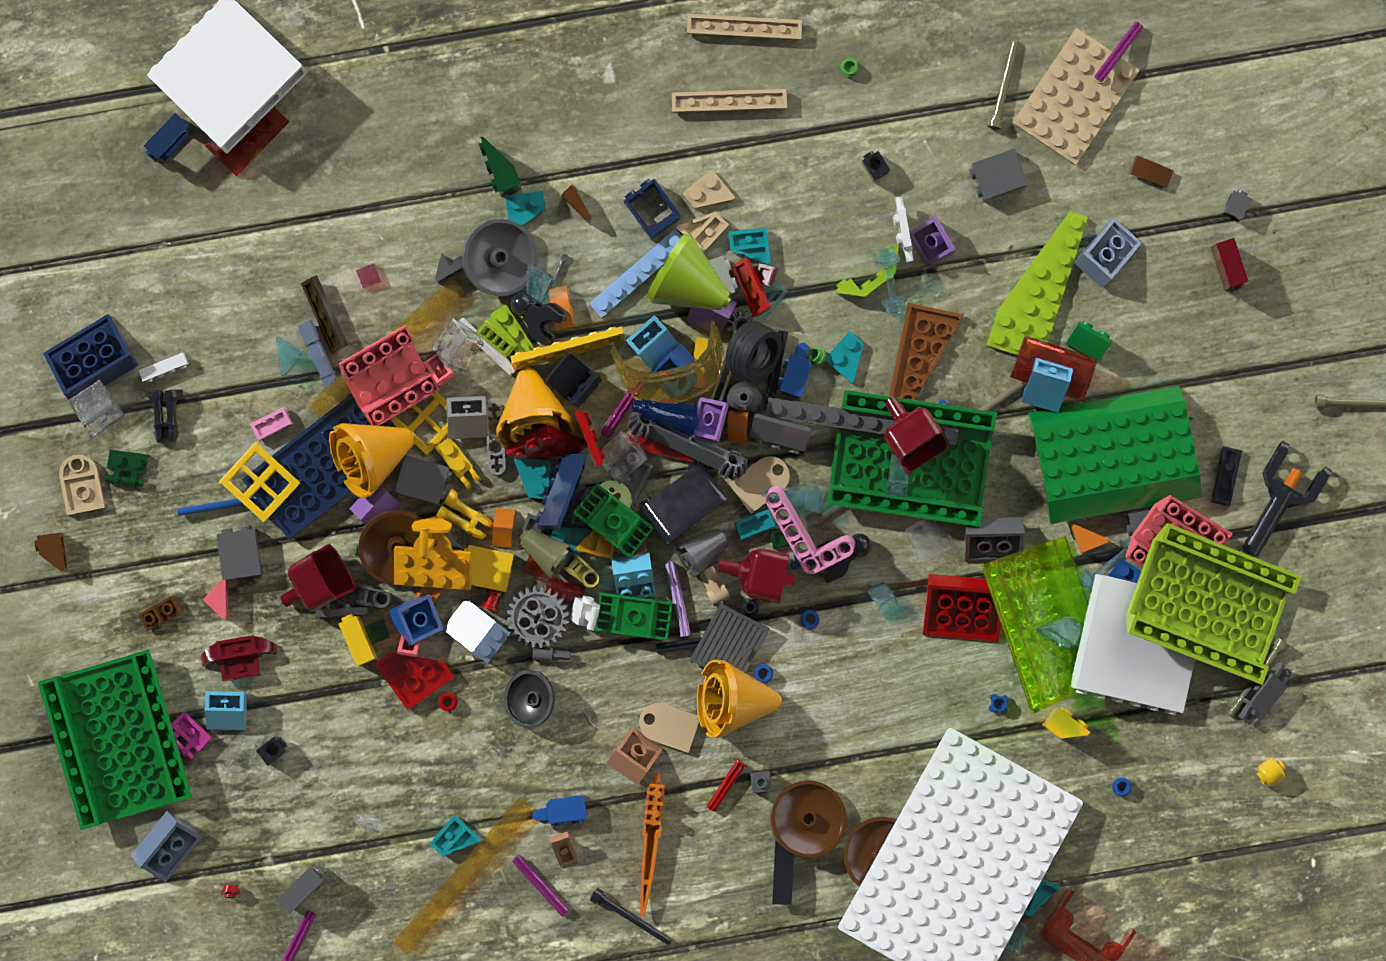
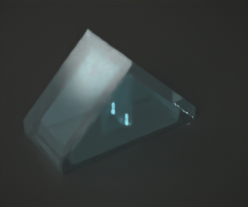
(538, 283)
(287, 356)
(885, 601)
(1017, 938)

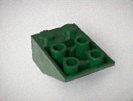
(504, 172)

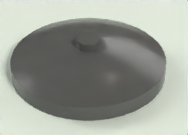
(498, 256)

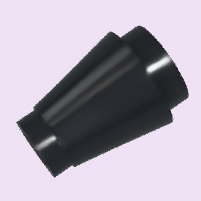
(744, 607)

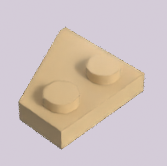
(704, 229)

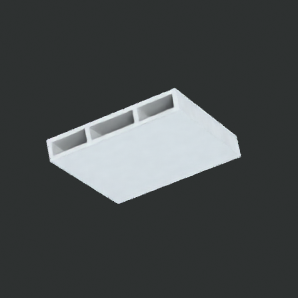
(227, 73)
(1123, 664)

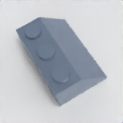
(166, 846)

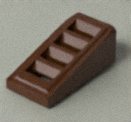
(573, 198)

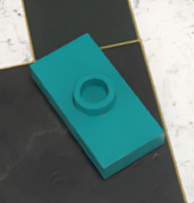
(755, 524)

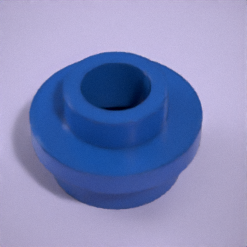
(810, 613)
(763, 667)
(1126, 791)

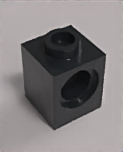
(875, 174)
(264, 752)

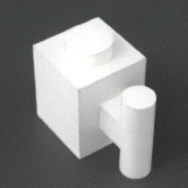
(585, 612)

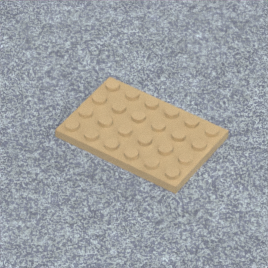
(1070, 102)

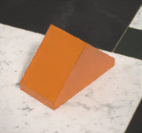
(503, 527)
(1086, 539)

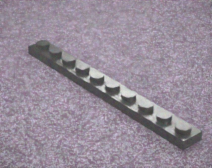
(840, 417)

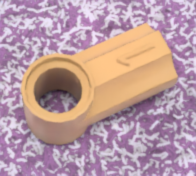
(715, 589)

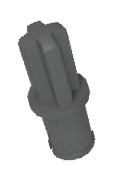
(551, 655)

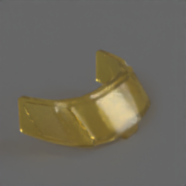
(678, 383)

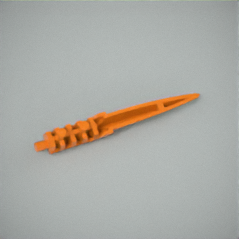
(651, 832)

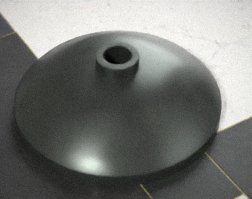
(521, 695)

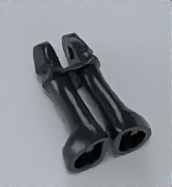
(171, 398)

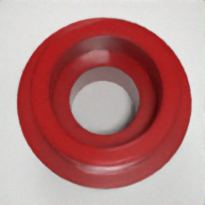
(443, 706)
(230, 891)

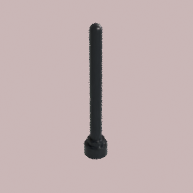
(599, 897)

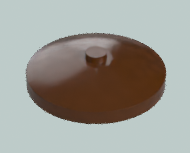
(380, 538)
(808, 819)
(864, 845)

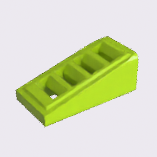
(488, 336)

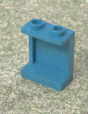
(1047, 385)

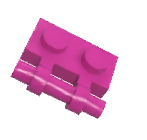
(191, 732)

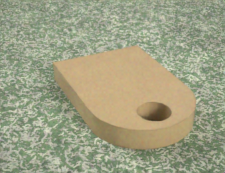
(757, 480)
(81, 487)
(671, 726)

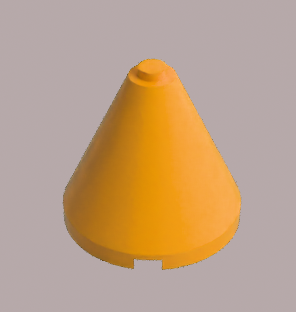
(529, 409)
(368, 454)
(732, 699)

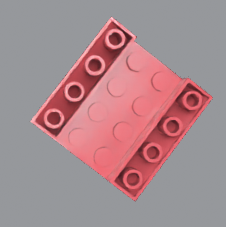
(388, 377)
(1175, 513)

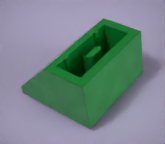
(1088, 341)

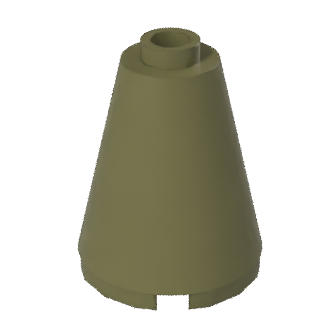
(546, 551)

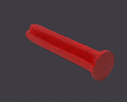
(726, 785)

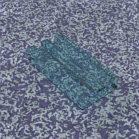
(779, 286)

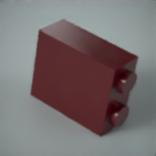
(1229, 265)

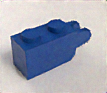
(796, 372)
(562, 810)

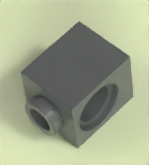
(1237, 205)
(760, 781)

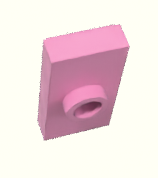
(271, 424)

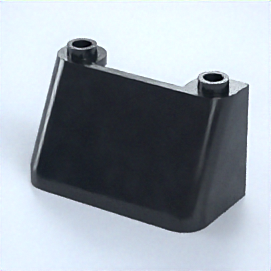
(683, 502)

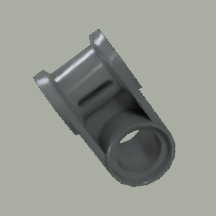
(369, 596)

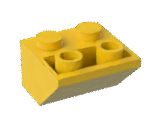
(1063, 725)

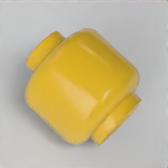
(1271, 772)

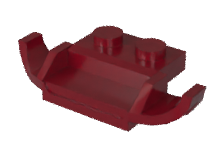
(238, 656)

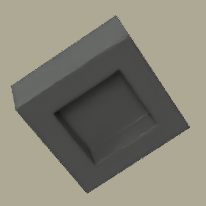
(530, 523)

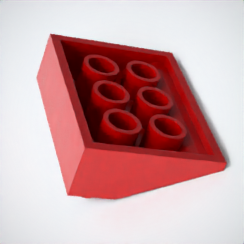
(960, 609)

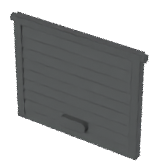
(730, 639)

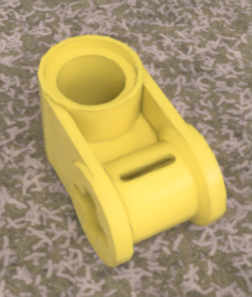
(582, 571)

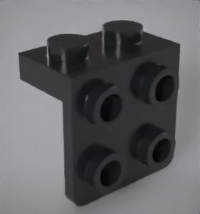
(573, 380)

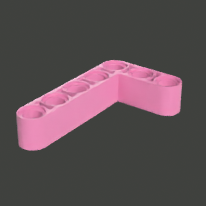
(802, 536)

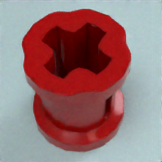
(492, 600)

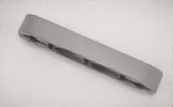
(491, 438)

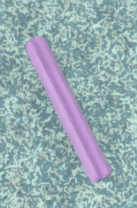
(678, 599)

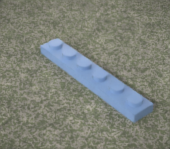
(635, 275)

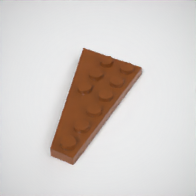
(920, 347)

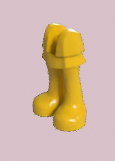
(453, 502)

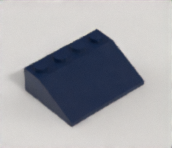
(90, 356)
(562, 493)

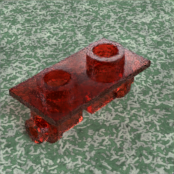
(570, 589)

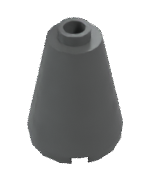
(753, 401)
(701, 550)

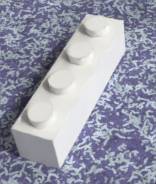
(166, 366)

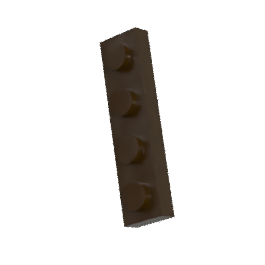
(324, 314)

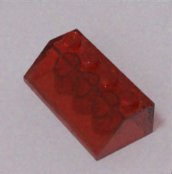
(251, 143)
(1082, 365)

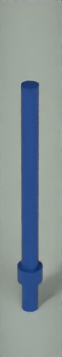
(213, 506)

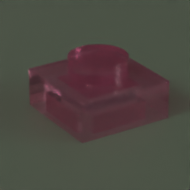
(368, 276)

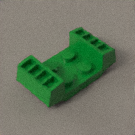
(613, 520)
(633, 616)

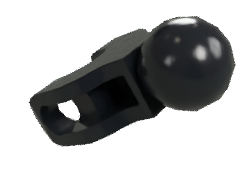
(537, 315)
(862, 548)

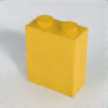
(490, 568)
(357, 639)

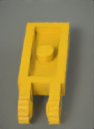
(456, 461)

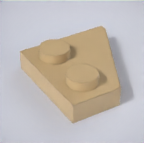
(708, 191)

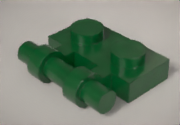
(126, 461)

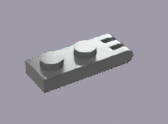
(343, 610)

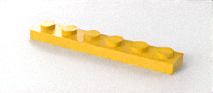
(560, 349)

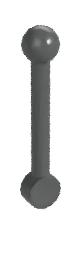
(564, 257)

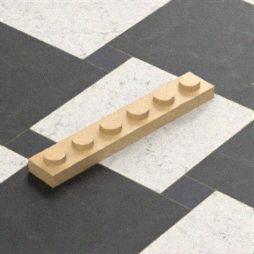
(744, 27)
(729, 100)

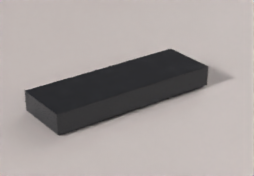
(1226, 476)

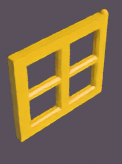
(423, 415)
(259, 482)

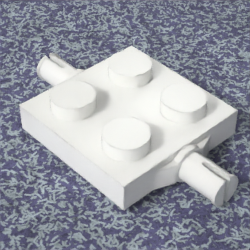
(900, 222)

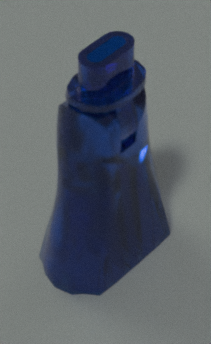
(678, 416)

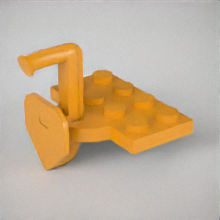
(430, 563)

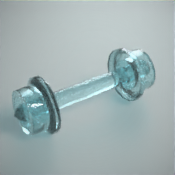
(894, 303)
(1088, 578)

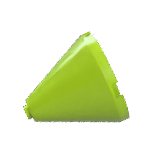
(688, 280)

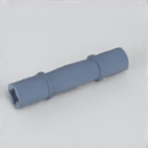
(317, 352)

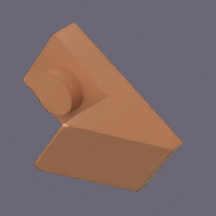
(563, 848)

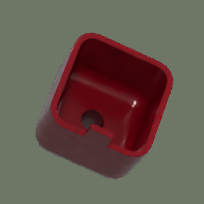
(913, 436)
(760, 574)
(318, 579)

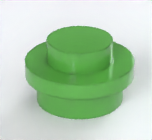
(849, 67)
(817, 356)

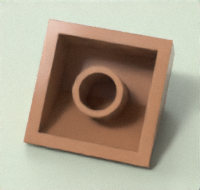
(634, 756)

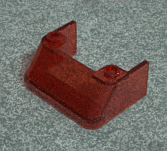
(1057, 933)

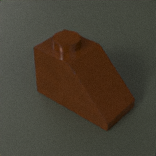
(52, 549)

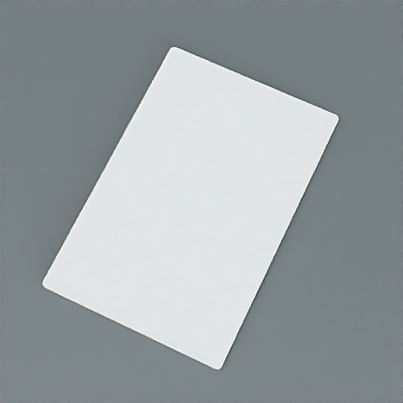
(961, 858)

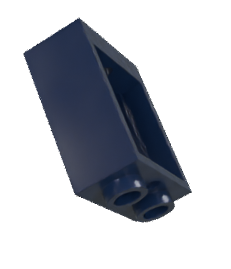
(168, 138)
(662, 225)

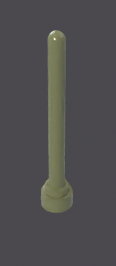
(995, 121)
(1323, 402)
(1278, 648)

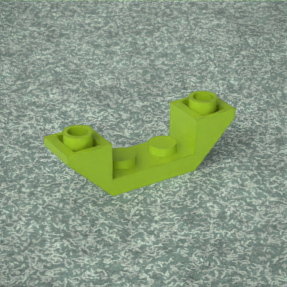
(849, 288)

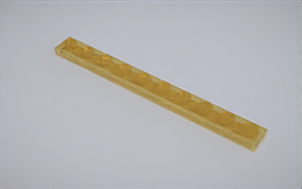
(415, 323)
(464, 875)

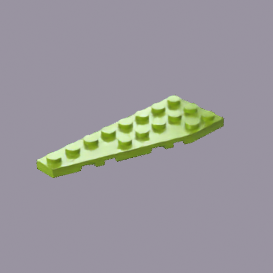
(1038, 294)

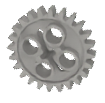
(530, 632)

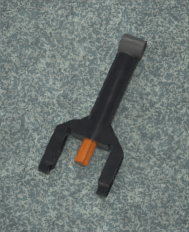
(1281, 497)

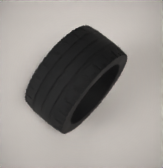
(753, 351)

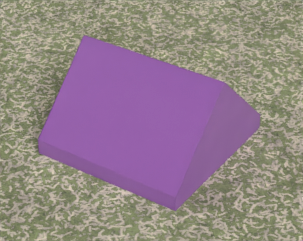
(932, 241)
(703, 317)
(710, 418)
(374, 504)

